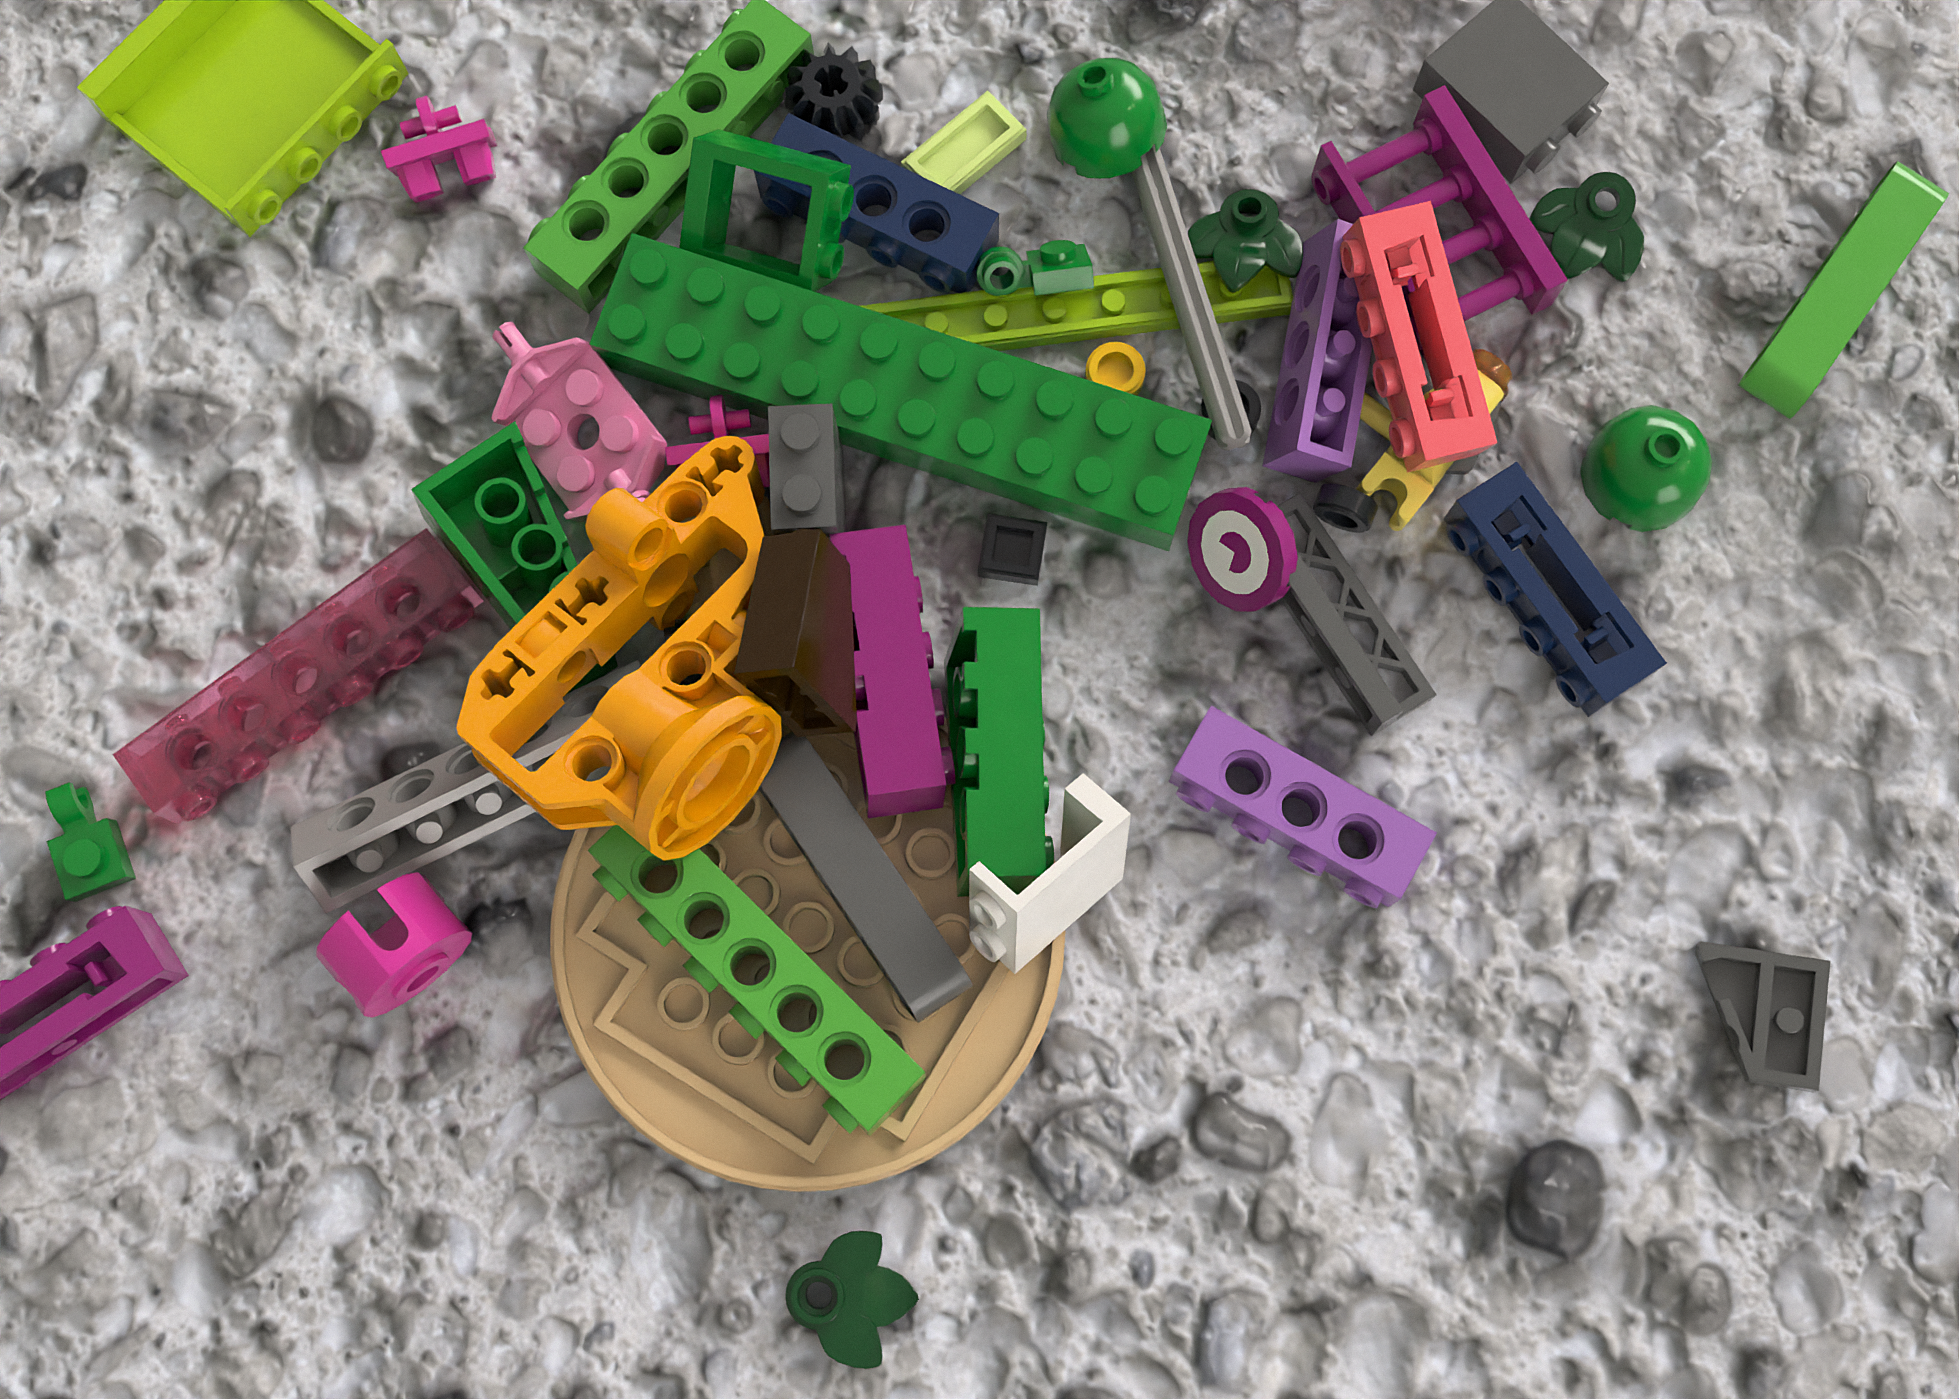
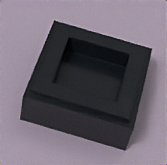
(1012, 549)

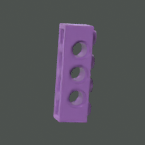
(1320, 367)
(1392, 838)

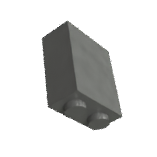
(1515, 85)
(806, 469)

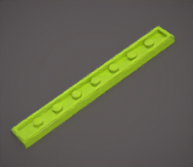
(1115, 307)

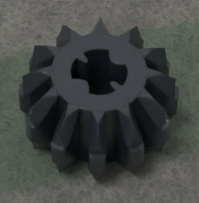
(851, 83)

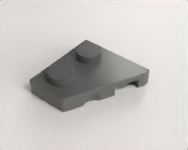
(1770, 1011)

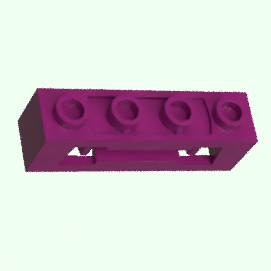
(117, 951)

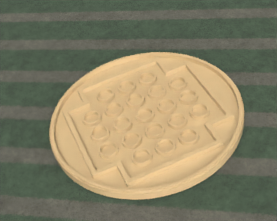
(718, 1095)

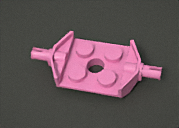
(551, 396)

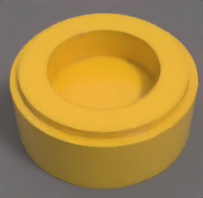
(1117, 367)

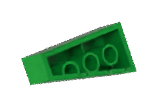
(501, 527)
(998, 746)

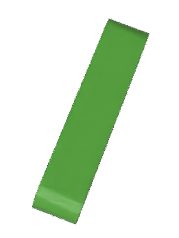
(1843, 290)

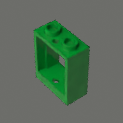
(710, 196)

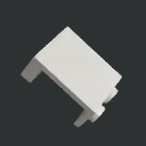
(1091, 864)

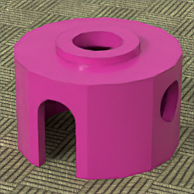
(400, 955)

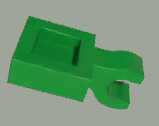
(91, 851)

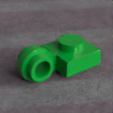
(1049, 270)

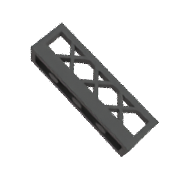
(1332, 639)

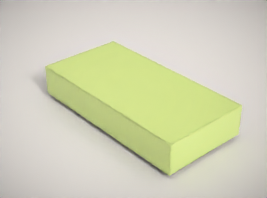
(968, 145)

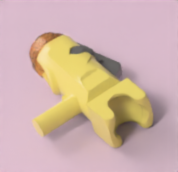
(1414, 487)

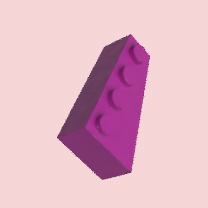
(895, 704)

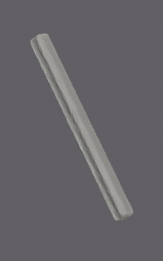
(1191, 303)

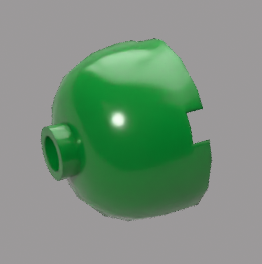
(1105, 118)
(1646, 468)

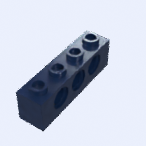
(912, 206)

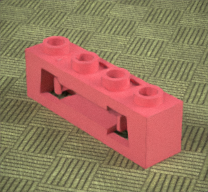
(1381, 257)

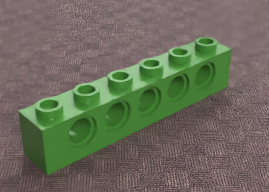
(744, 101)
(887, 1071)

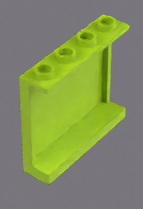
(243, 95)

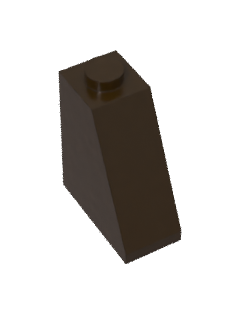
(800, 634)

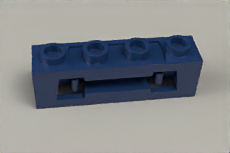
(1488, 527)

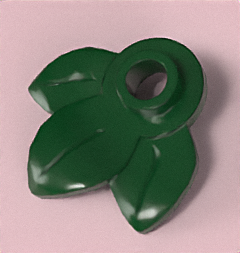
(1590, 235)
(1247, 244)
(861, 1298)

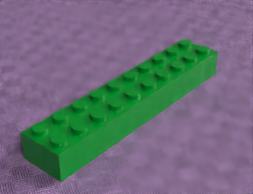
(903, 391)

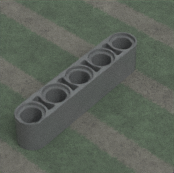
(862, 880)

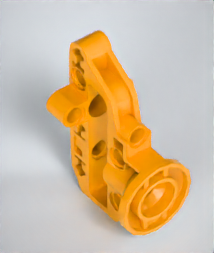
(675, 752)

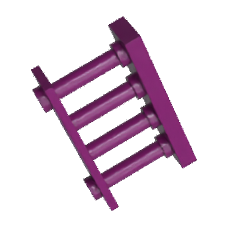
(1467, 178)

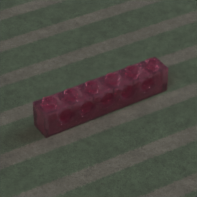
(163, 755)

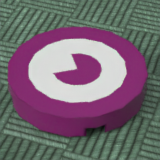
(1241, 549)

